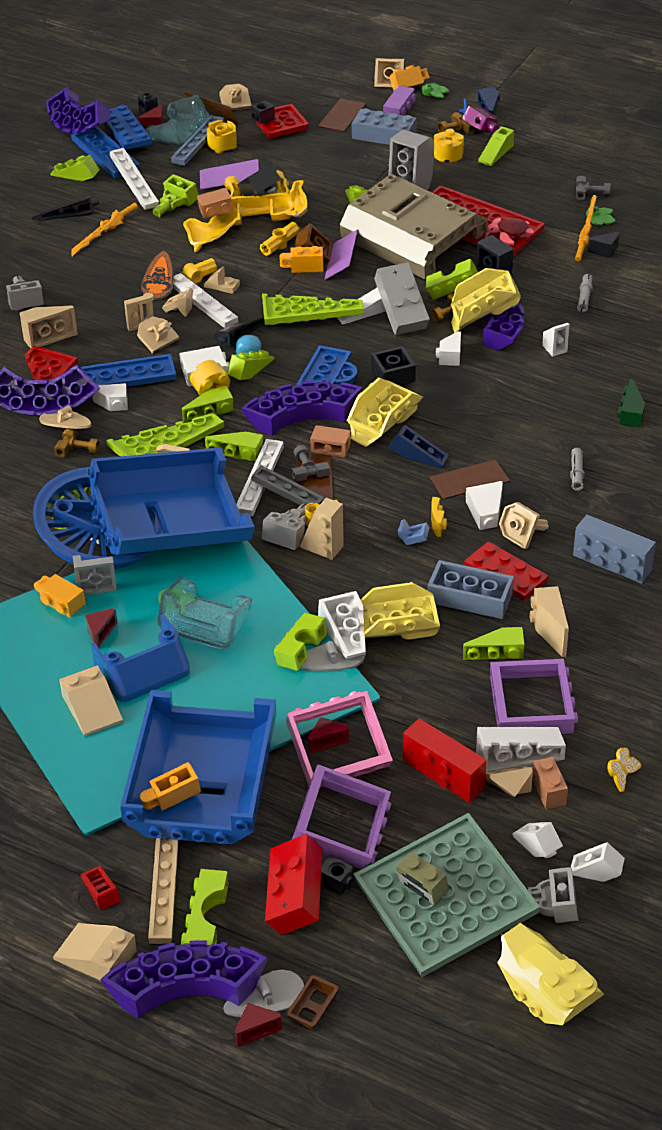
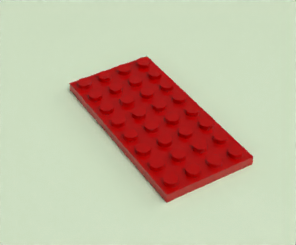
(490, 212)

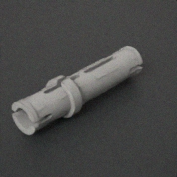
(585, 290)
(577, 473)

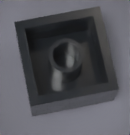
(259, 181)
(494, 255)
(394, 366)

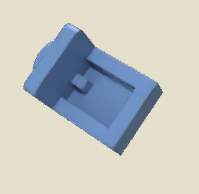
(413, 534)

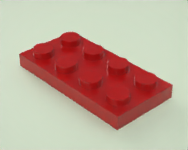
(497, 560)

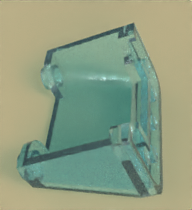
(185, 118)
(201, 618)

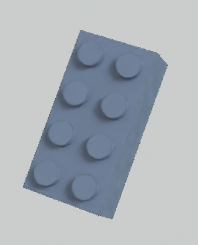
(380, 126)
(614, 548)
(471, 589)

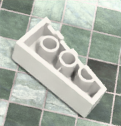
(518, 745)

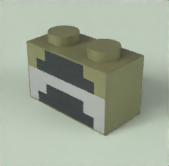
(422, 878)

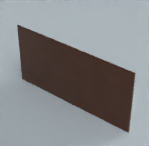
(217, 109)
(341, 115)
(456, 481)
(319, 485)

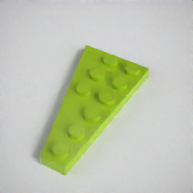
(307, 308)
(179, 435)

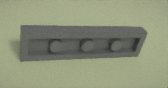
(285, 487)

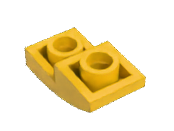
(437, 517)

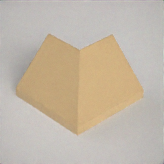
(384, 69)
(512, 780)

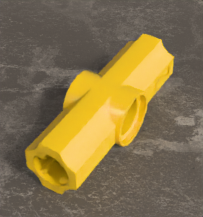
(279, 238)

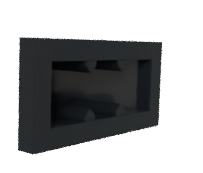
(604, 244)

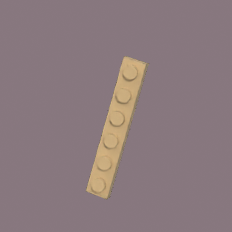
(163, 891)

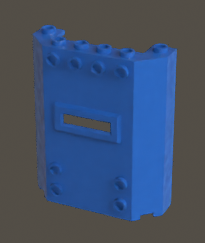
(183, 488)
(224, 751)

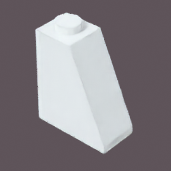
(485, 504)

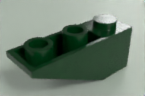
(632, 406)

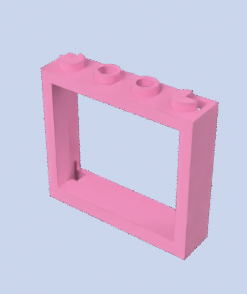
(334, 705)

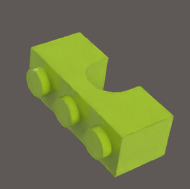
(441, 285)
(291, 650)

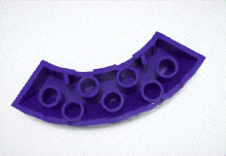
(71, 117)
(504, 327)
(45, 396)
(301, 403)
(183, 972)

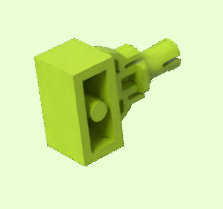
(177, 193)

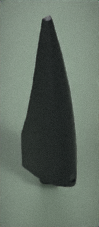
(68, 209)
(230, 335)

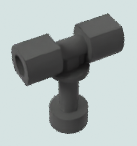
(583, 187)
(308, 467)

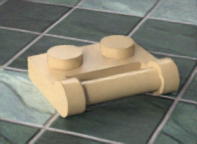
(134, 310)

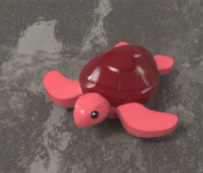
(509, 228)

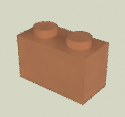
(215, 203)
(330, 441)
(549, 783)

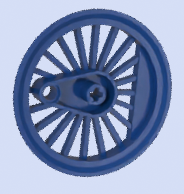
(77, 519)

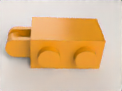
(408, 78)
(303, 259)
(60, 594)
(171, 788)

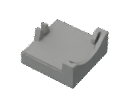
(95, 575)

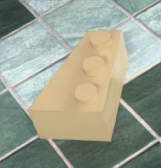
(325, 530)

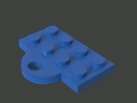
(330, 365)

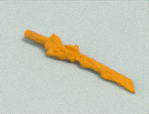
(116, 220)
(584, 238)

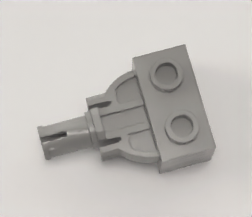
(24, 294)
(285, 528)
(557, 895)

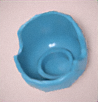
(248, 343)

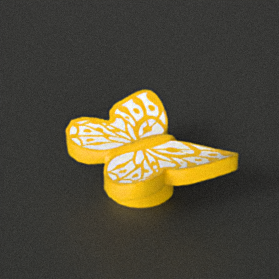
(622, 766)

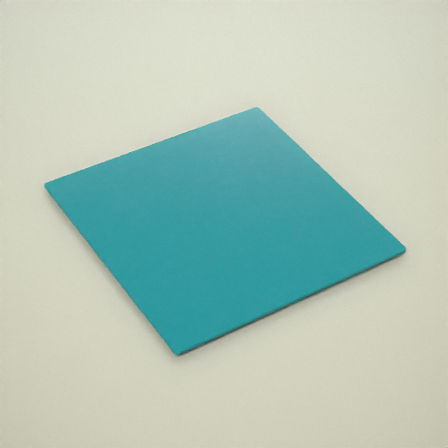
(47, 645)

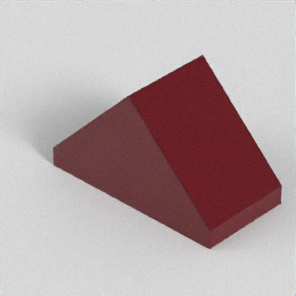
(152, 117)
(101, 624)
(327, 735)
(256, 1023)

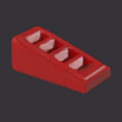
(102, 888)

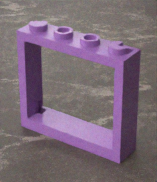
(533, 668)
(353, 788)

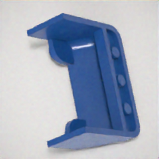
(146, 670)

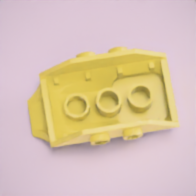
(483, 294)
(379, 409)
(400, 611)
(545, 978)

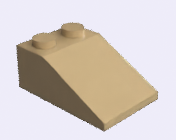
(48, 325)
(550, 617)
(90, 700)
(96, 949)

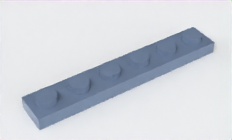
(194, 143)

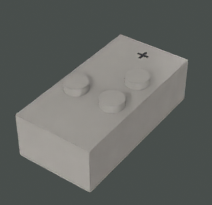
(401, 298)

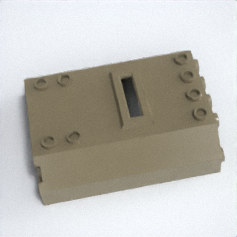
(415, 232)

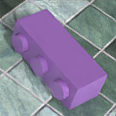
(400, 100)

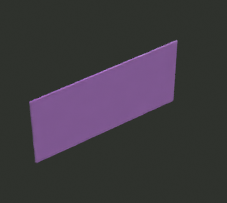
(216, 176)
(341, 254)

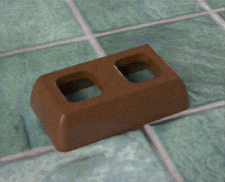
(303, 1001)

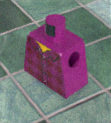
(486, 122)

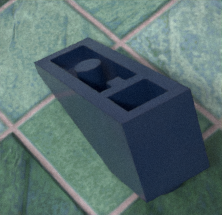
(488, 99)
(417, 448)

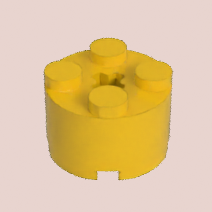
(221, 136)
(448, 146)
(209, 376)

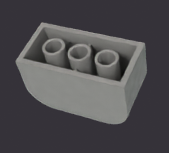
(412, 158)

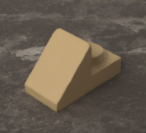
(221, 283)
(181, 301)

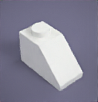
(556, 339)
(449, 350)
(112, 397)
(539, 839)
(598, 863)

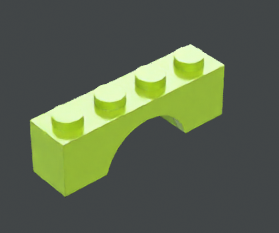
(210, 891)

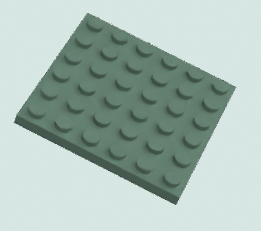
(478, 906)

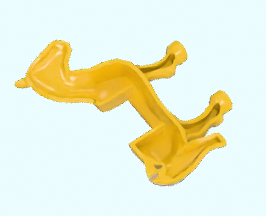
(281, 205)

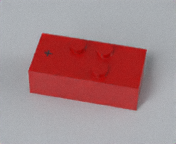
(444, 760)
(294, 884)

